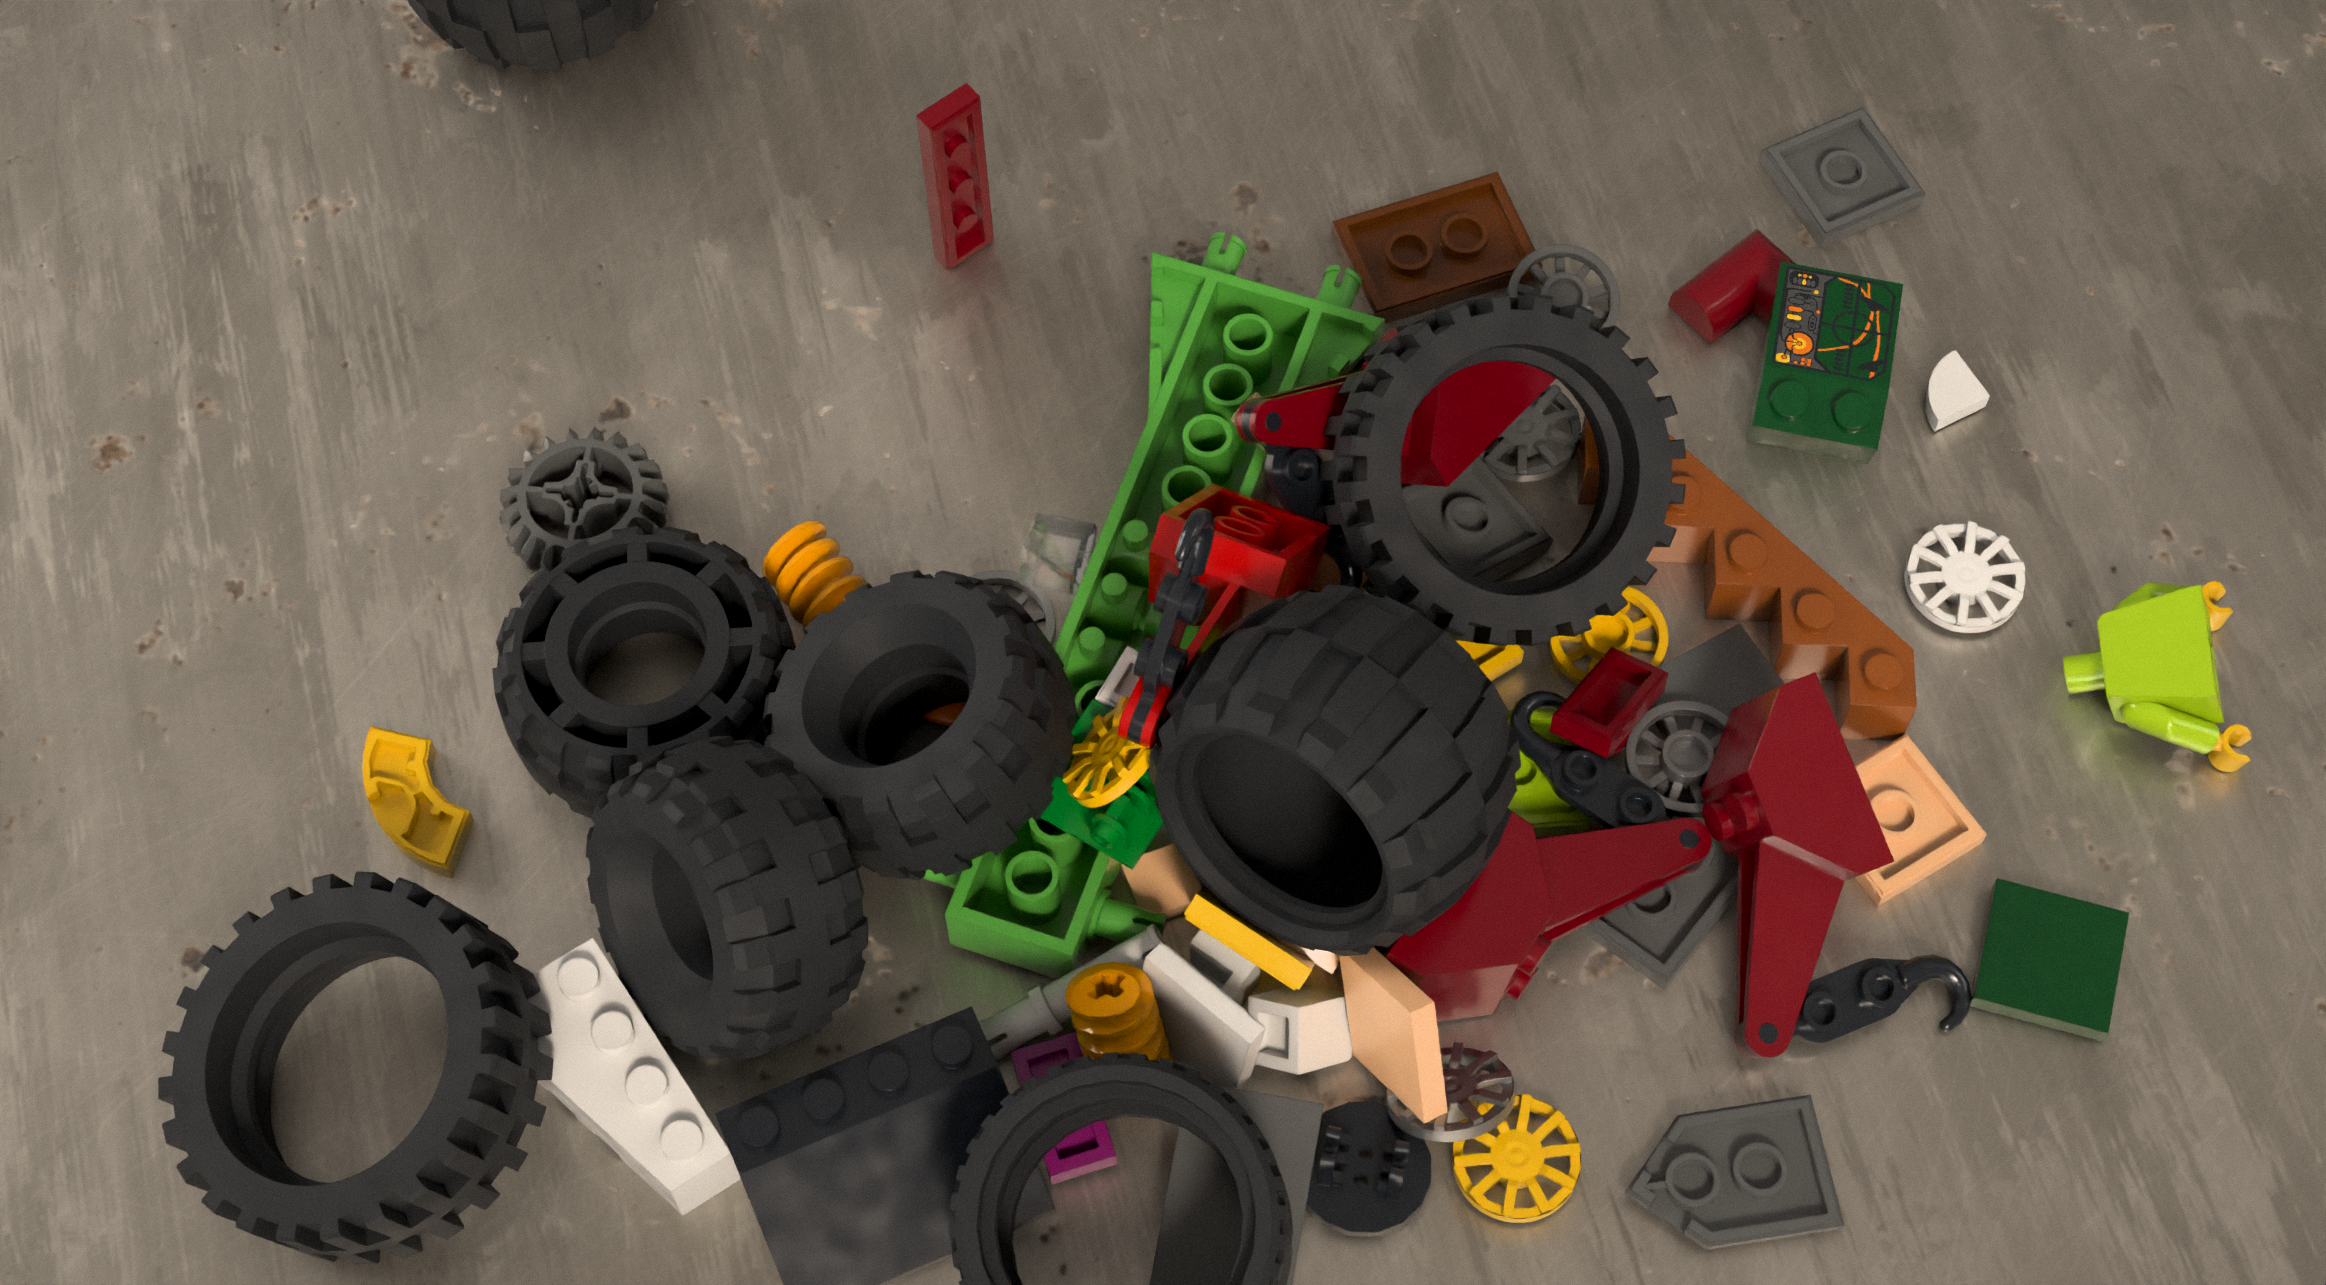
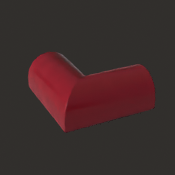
(1731, 287)

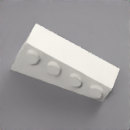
(625, 1083)

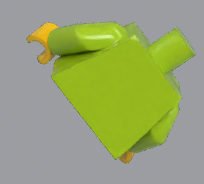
(2164, 669)

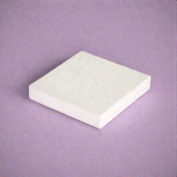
(1202, 1022)

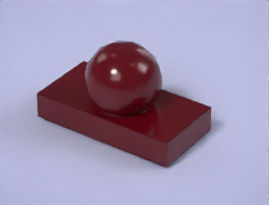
(1609, 703)

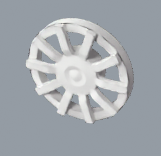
(1965, 577)

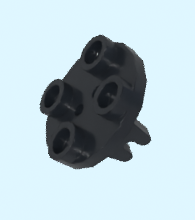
(1395, 1175)

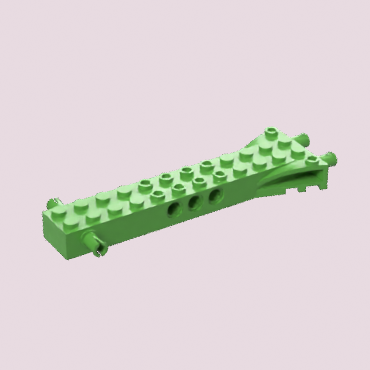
(1209, 352)

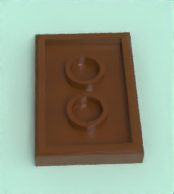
(1434, 248)

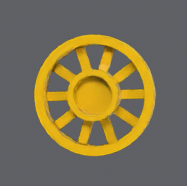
(1614, 632)
(1105, 757)
(1518, 1161)

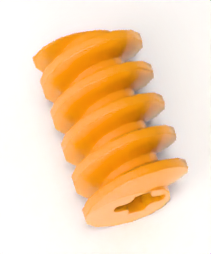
(809, 572)
(1116, 1012)

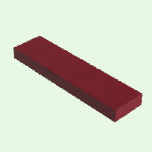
(956, 176)

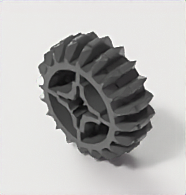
(561, 487)

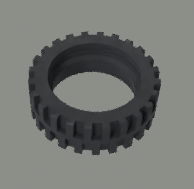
(1631, 454)
(248, 1008)

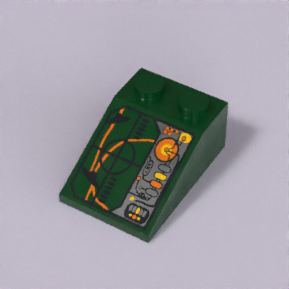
(1826, 363)

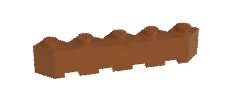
(1766, 578)

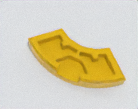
(409, 804)

